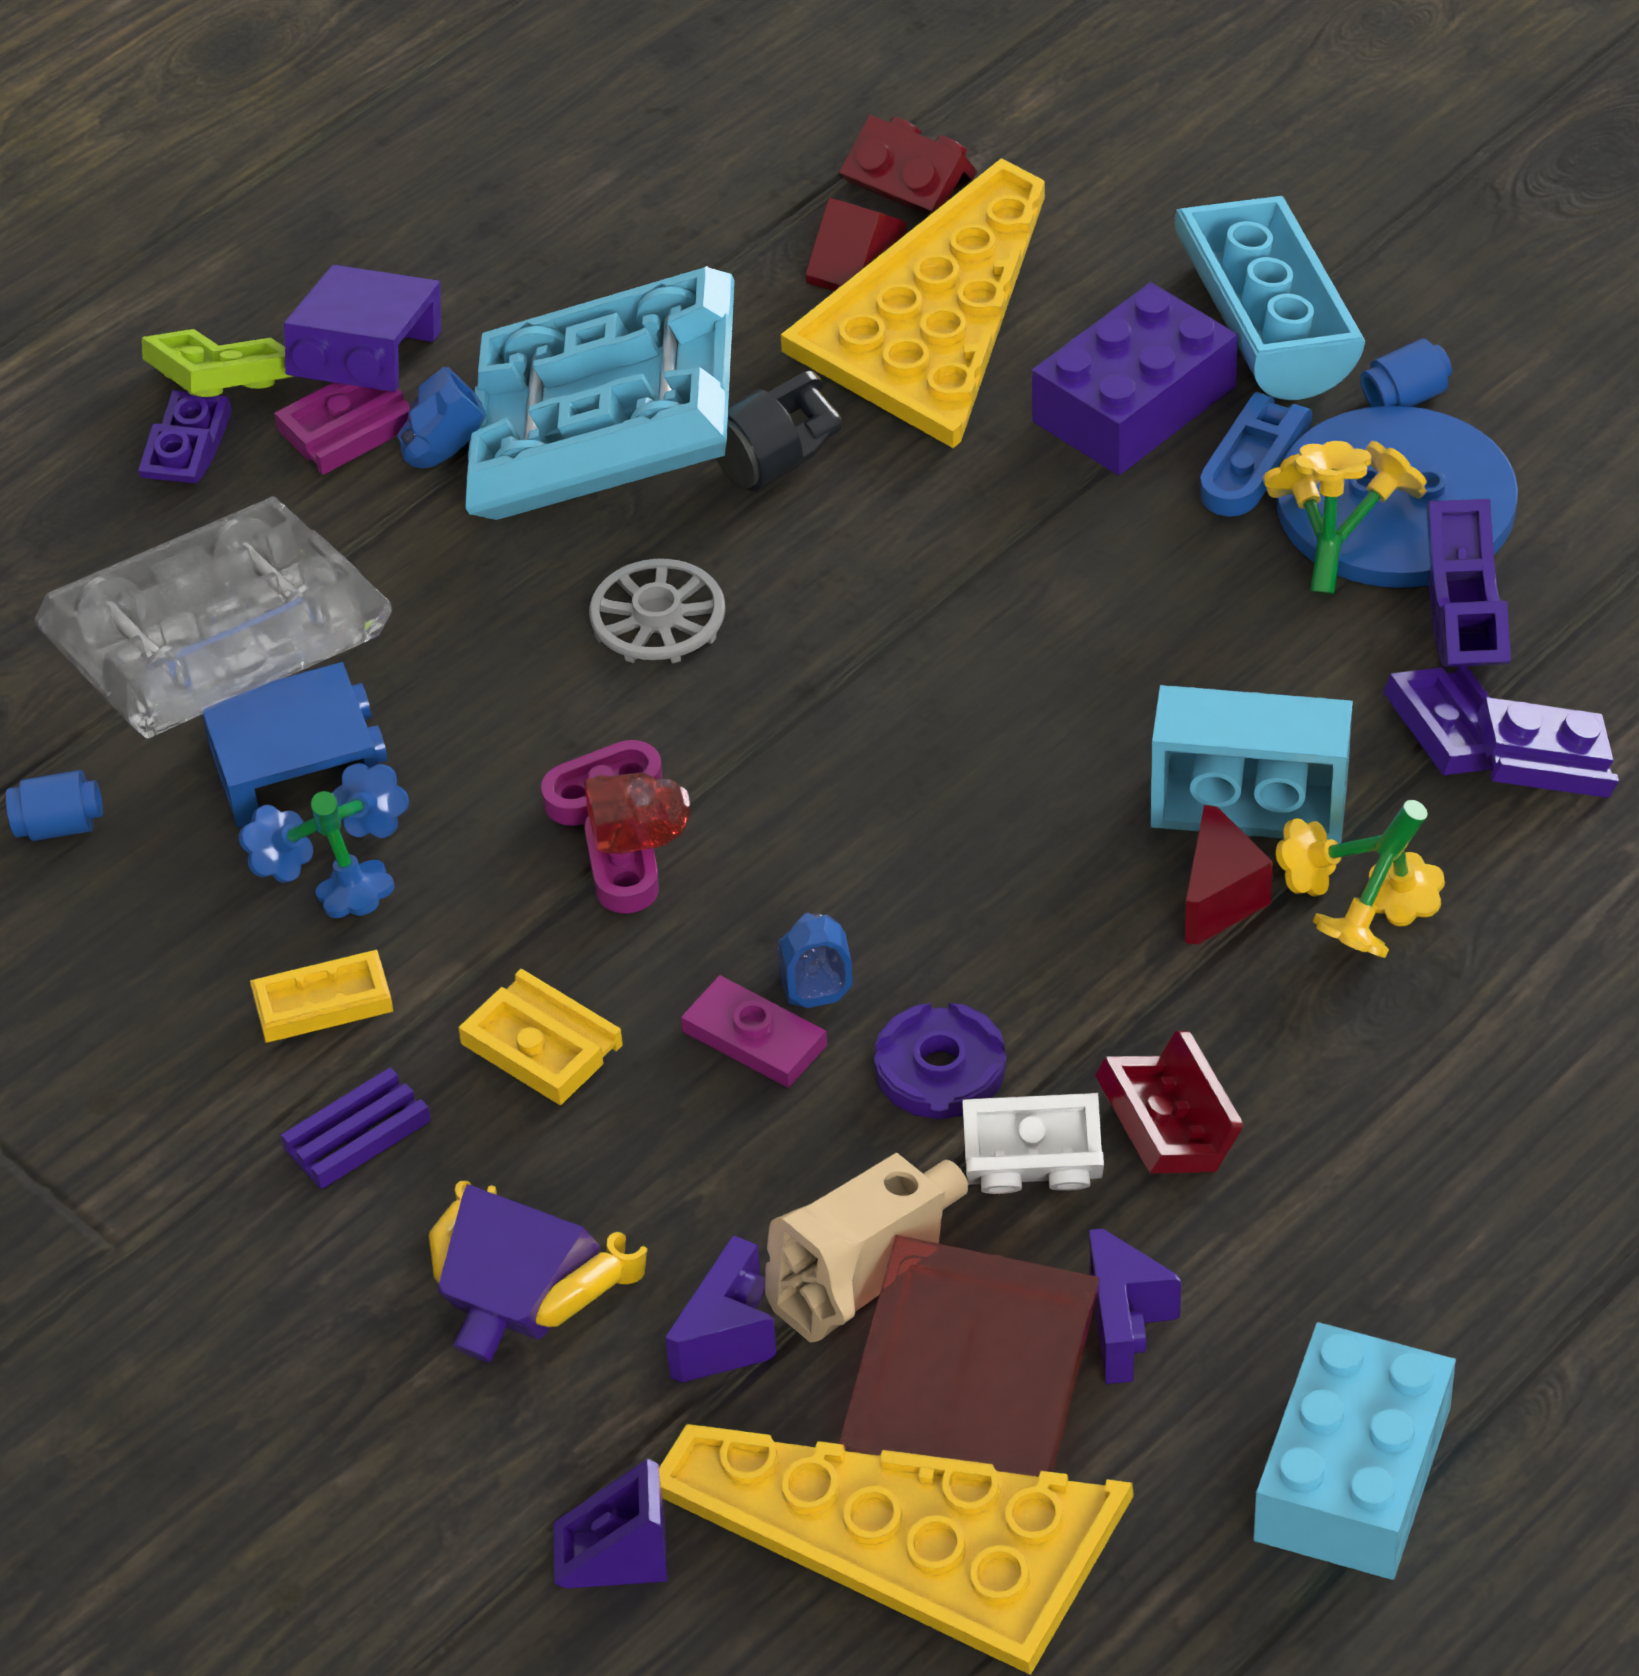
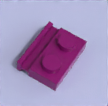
(342, 422)

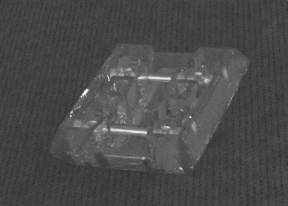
(212, 616)

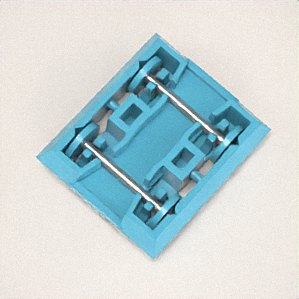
(602, 394)

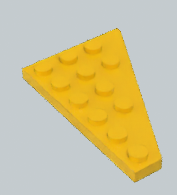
(929, 308)

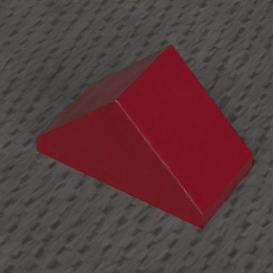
(849, 242)
(1227, 878)

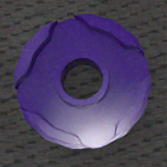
(933, 1089)

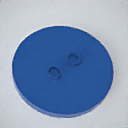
(1392, 539)

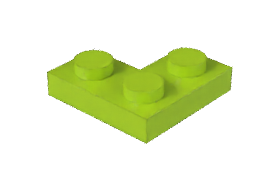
(208, 368)

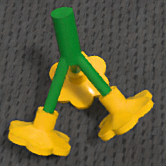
(1330, 466)
(1397, 884)

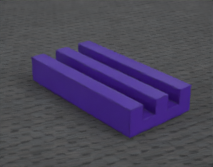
(349, 1122)

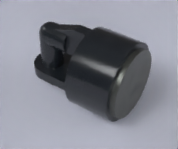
(763, 438)

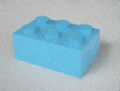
(1251, 758)
(1354, 1450)

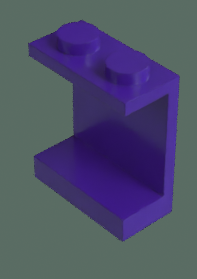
(354, 323)

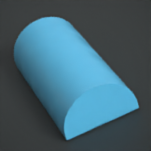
(1272, 294)

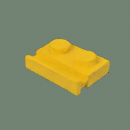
(540, 1036)

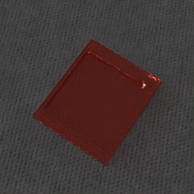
(970, 1358)

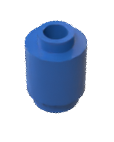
(1407, 375)
(53, 805)

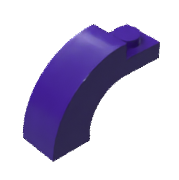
(1462, 584)

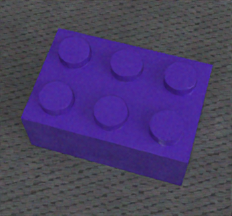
(1134, 378)

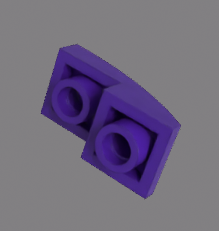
(186, 438)

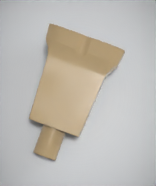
(837, 1249)

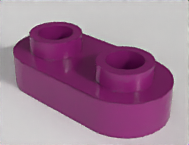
(564, 785)
(623, 880)

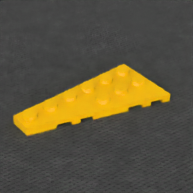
(924, 1534)

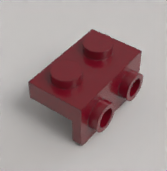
(906, 166)
(1172, 1107)

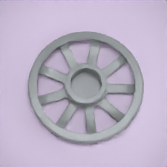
(657, 609)

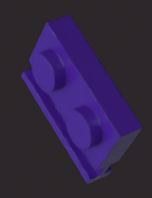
(1442, 715)
(1547, 747)

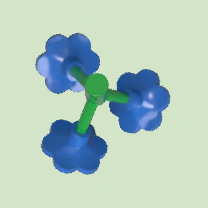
(367, 804)

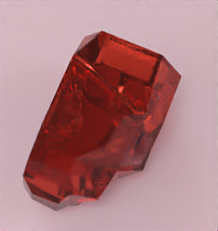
(635, 811)

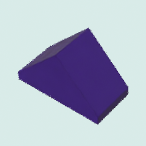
(614, 1534)

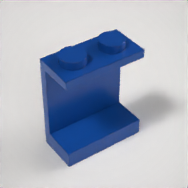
(288, 732)

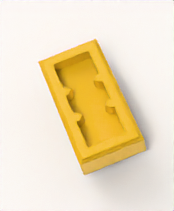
(321, 996)

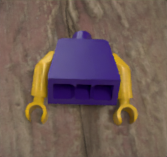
(519, 1268)

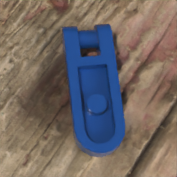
(1254, 445)

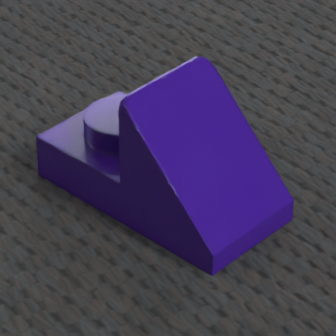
(1129, 1294)
(721, 1320)

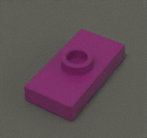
(754, 1031)

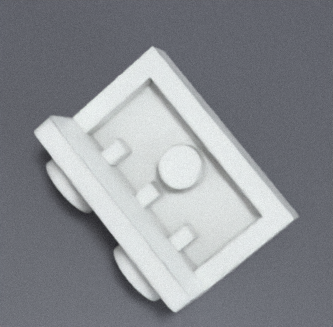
(1032, 1141)

